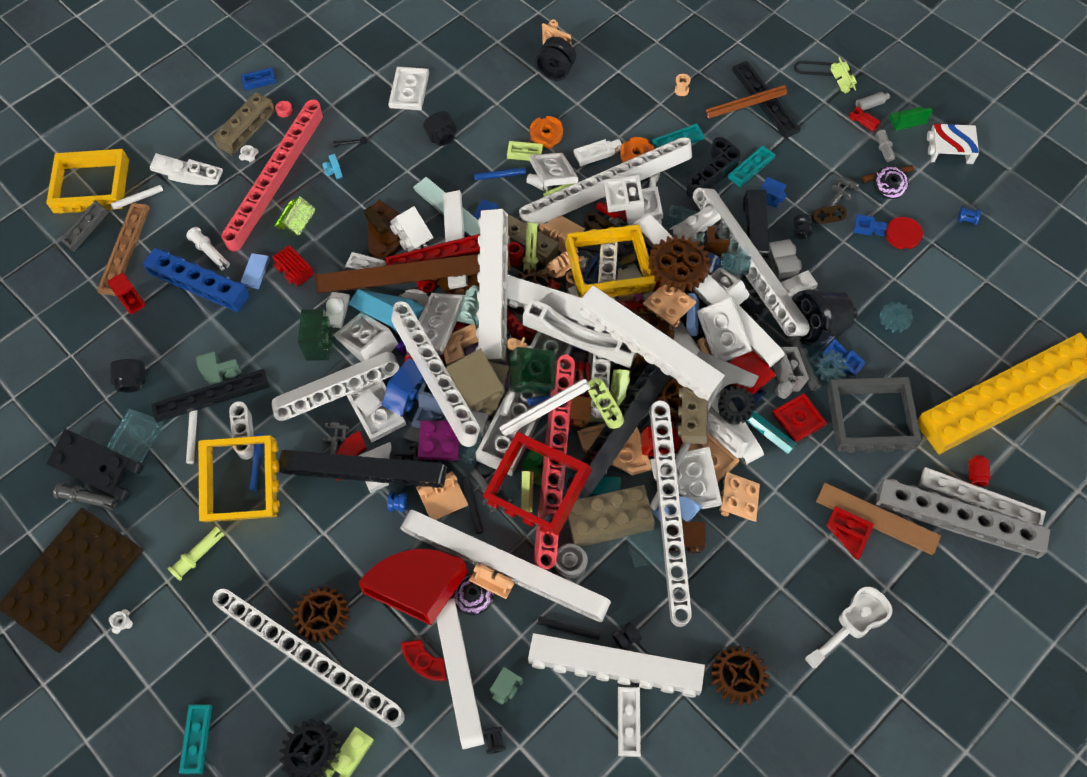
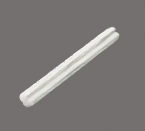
(544, 407)

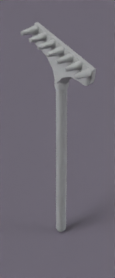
(733, 375)

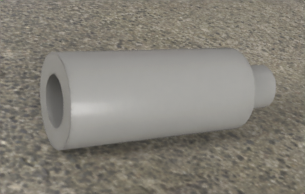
(872, 100)

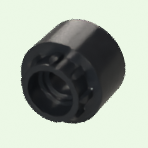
(440, 128)
(127, 375)

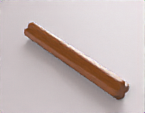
(746, 101)

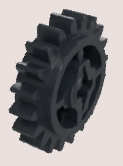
(314, 753)

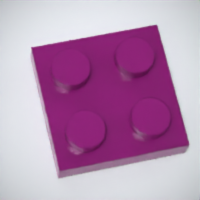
(437, 441)

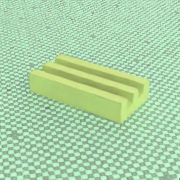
(525, 153)
(527, 491)

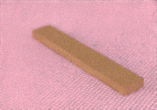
(124, 245)
(883, 520)

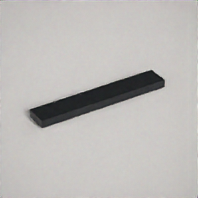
(772, 107)
(209, 395)

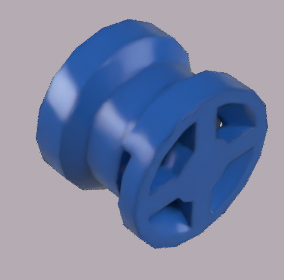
(397, 501)

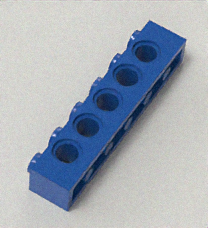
(196, 279)

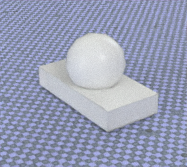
(337, 308)

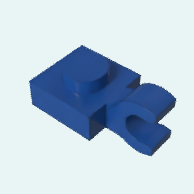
(867, 225)

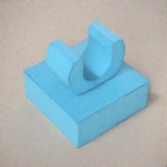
(332, 167)

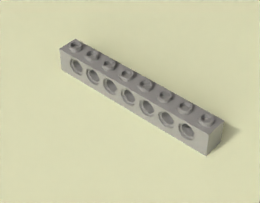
(1033, 546)

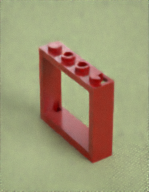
(583, 472)

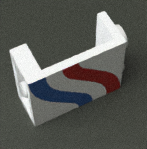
(953, 140)

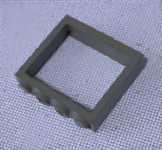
(871, 386)

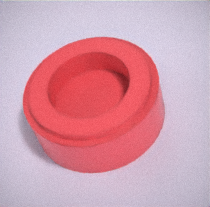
(283, 108)

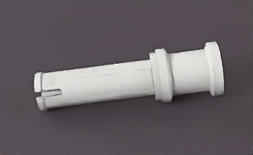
(203, 243)

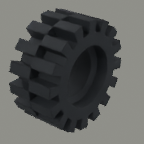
(736, 393)

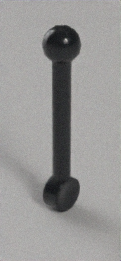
(363, 140)

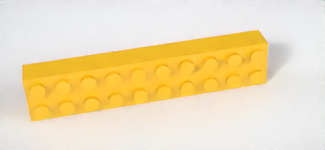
(1005, 394)

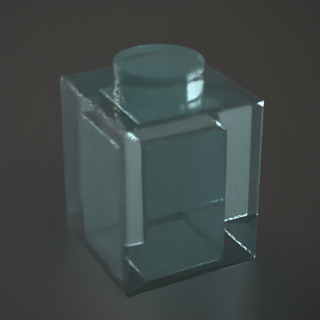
(735, 263)

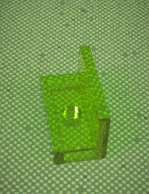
(296, 216)

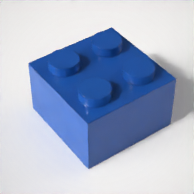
(403, 388)

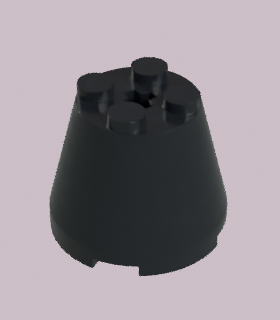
(826, 313)

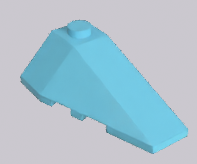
(380, 306)

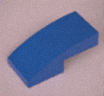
(854, 362)

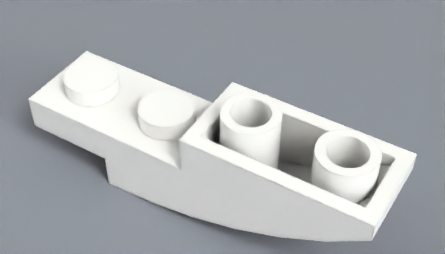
(186, 172)

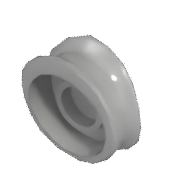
(571, 561)

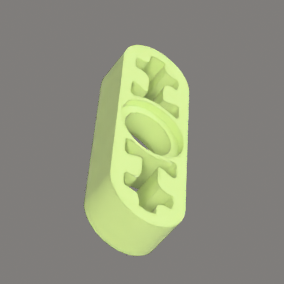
(604, 411)

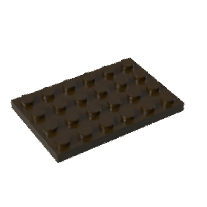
(70, 579)

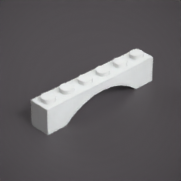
(548, 321)

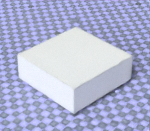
(368, 402)

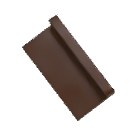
(713, 245)

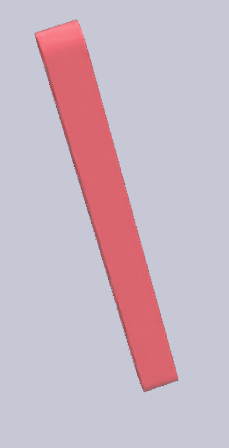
(272, 176)
(550, 469)

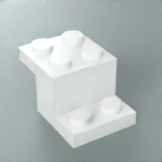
(628, 195)

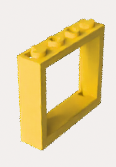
(87, 159)
(611, 235)
(272, 485)

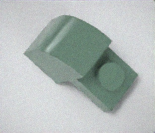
(214, 371)

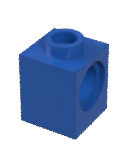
(775, 191)

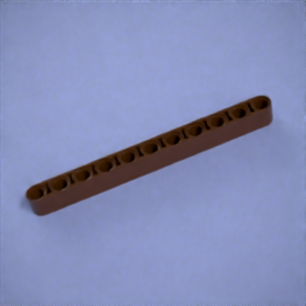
(398, 274)

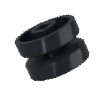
(555, 59)

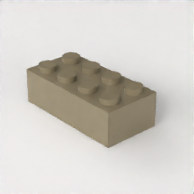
(610, 516)

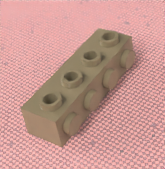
(244, 123)
(546, 247)
(694, 417)

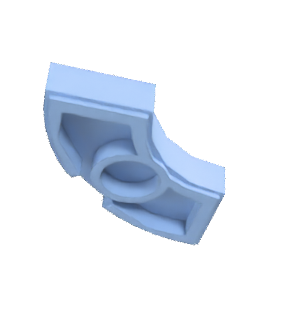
(688, 508)

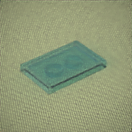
(134, 435)

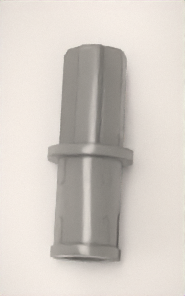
(885, 145)

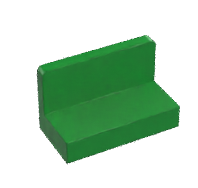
(910, 118)

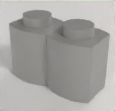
(784, 259)

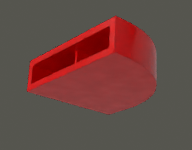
(415, 582)

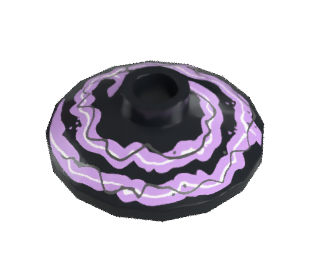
(886, 186)
(472, 604)

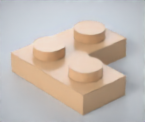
(457, 341)

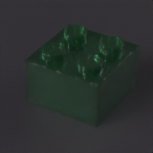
(315, 334)
(532, 371)

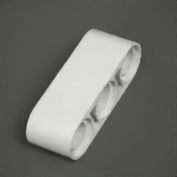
(241, 422)

